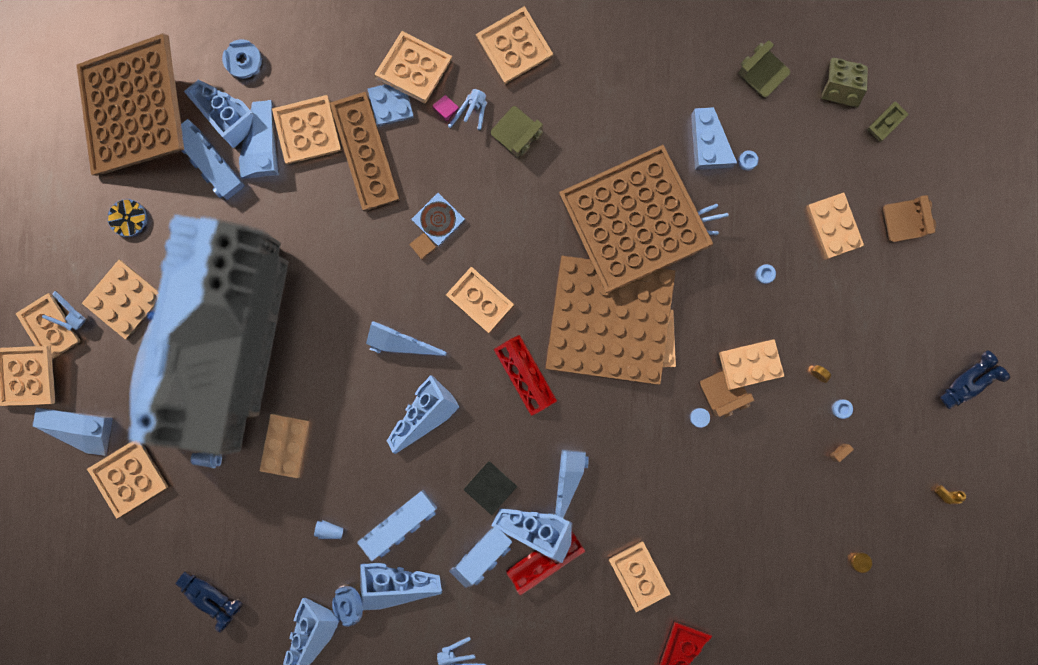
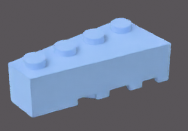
(209, 161)
(394, 528)

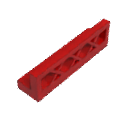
(528, 373)
(529, 568)

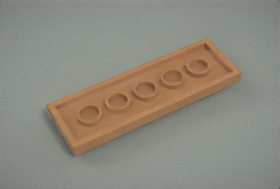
(364, 151)

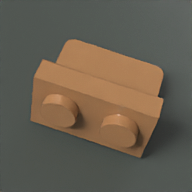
(909, 219)
(723, 400)

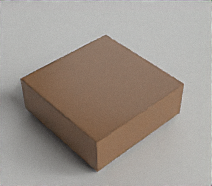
(422, 246)
(841, 452)

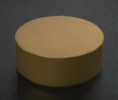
(821, 373)
(861, 562)

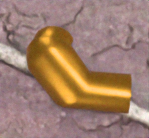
(950, 497)

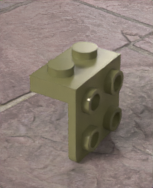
(763, 70)
(846, 82)
(517, 131)

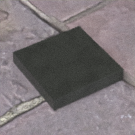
(490, 488)

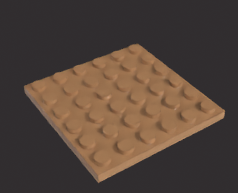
(130, 105)
(635, 219)
(612, 332)

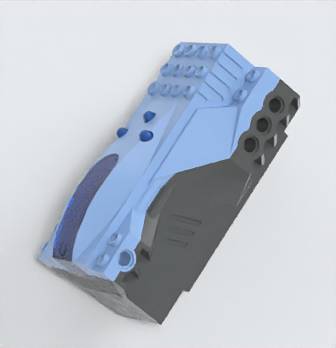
(208, 337)

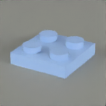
(389, 105)

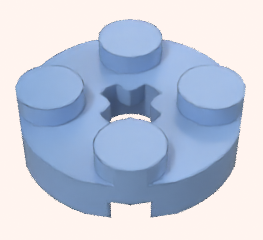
(234, 52)

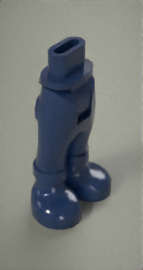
(963, 387)
(200, 592)

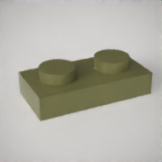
(887, 121)

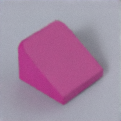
(445, 108)

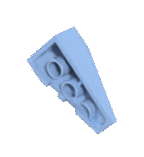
(224, 112)
(259, 149)
(389, 340)
(430, 409)
(79, 430)
(540, 531)
(312, 632)

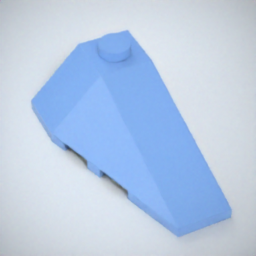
(570, 473)
(389, 587)

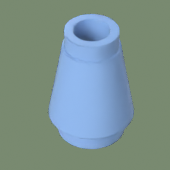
(206, 459)
(326, 530)

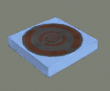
(438, 219)

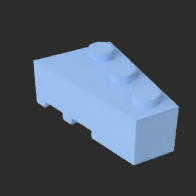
(710, 141)
(481, 557)

